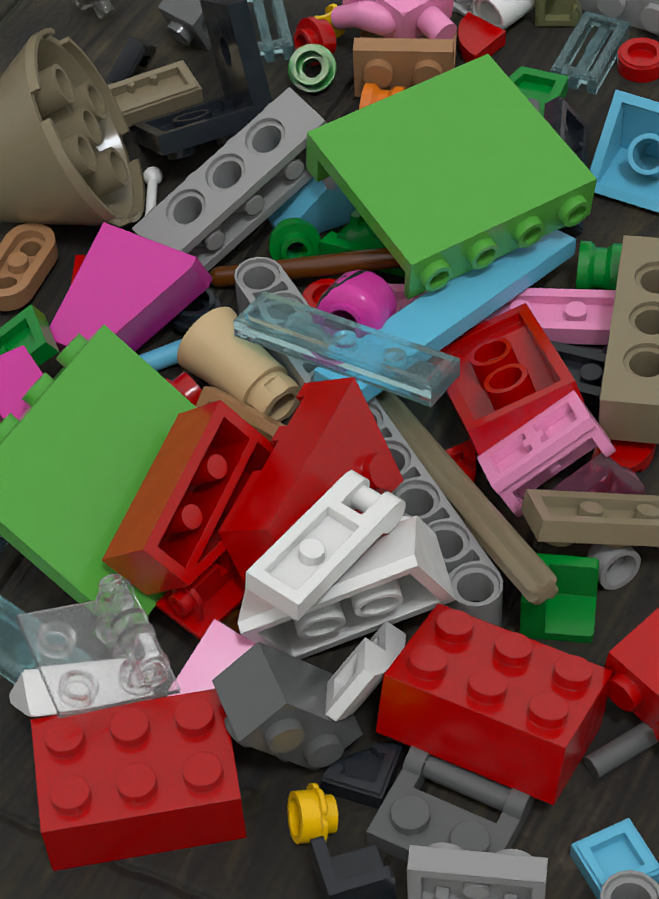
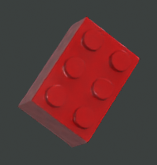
(493, 702)
(136, 780)

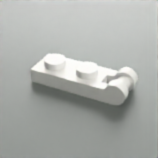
(323, 544)

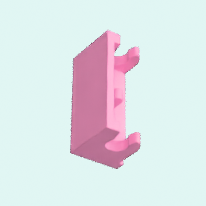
(542, 449)

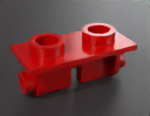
(208, 598)

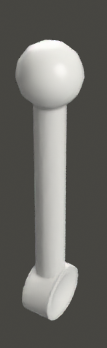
(152, 176)

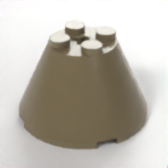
(63, 141)

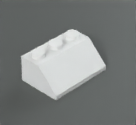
(388, 582)

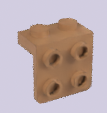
(400, 60)

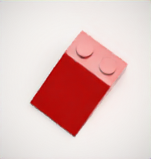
(505, 376)

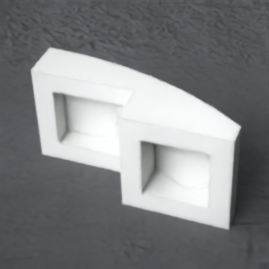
(362, 671)

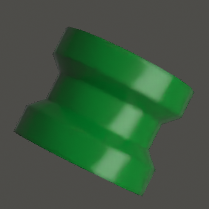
(598, 266)

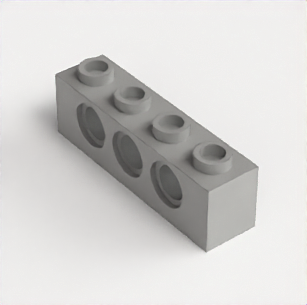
(237, 184)

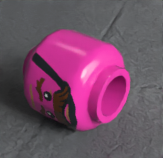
(360, 298)

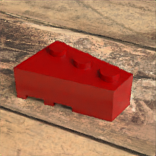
(320, 444)
(185, 499)

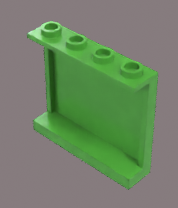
(453, 172)
(82, 458)

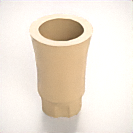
(237, 365)

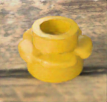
(311, 814)

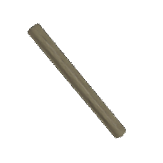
(480, 516)

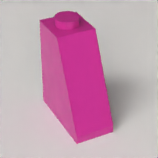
(129, 288)

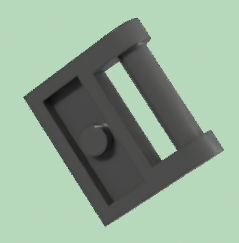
(421, 819)

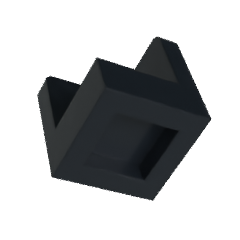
(351, 874)

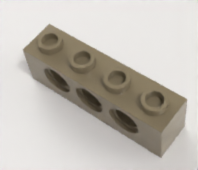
(632, 359)

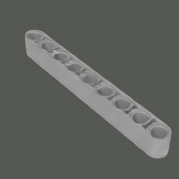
(467, 564)

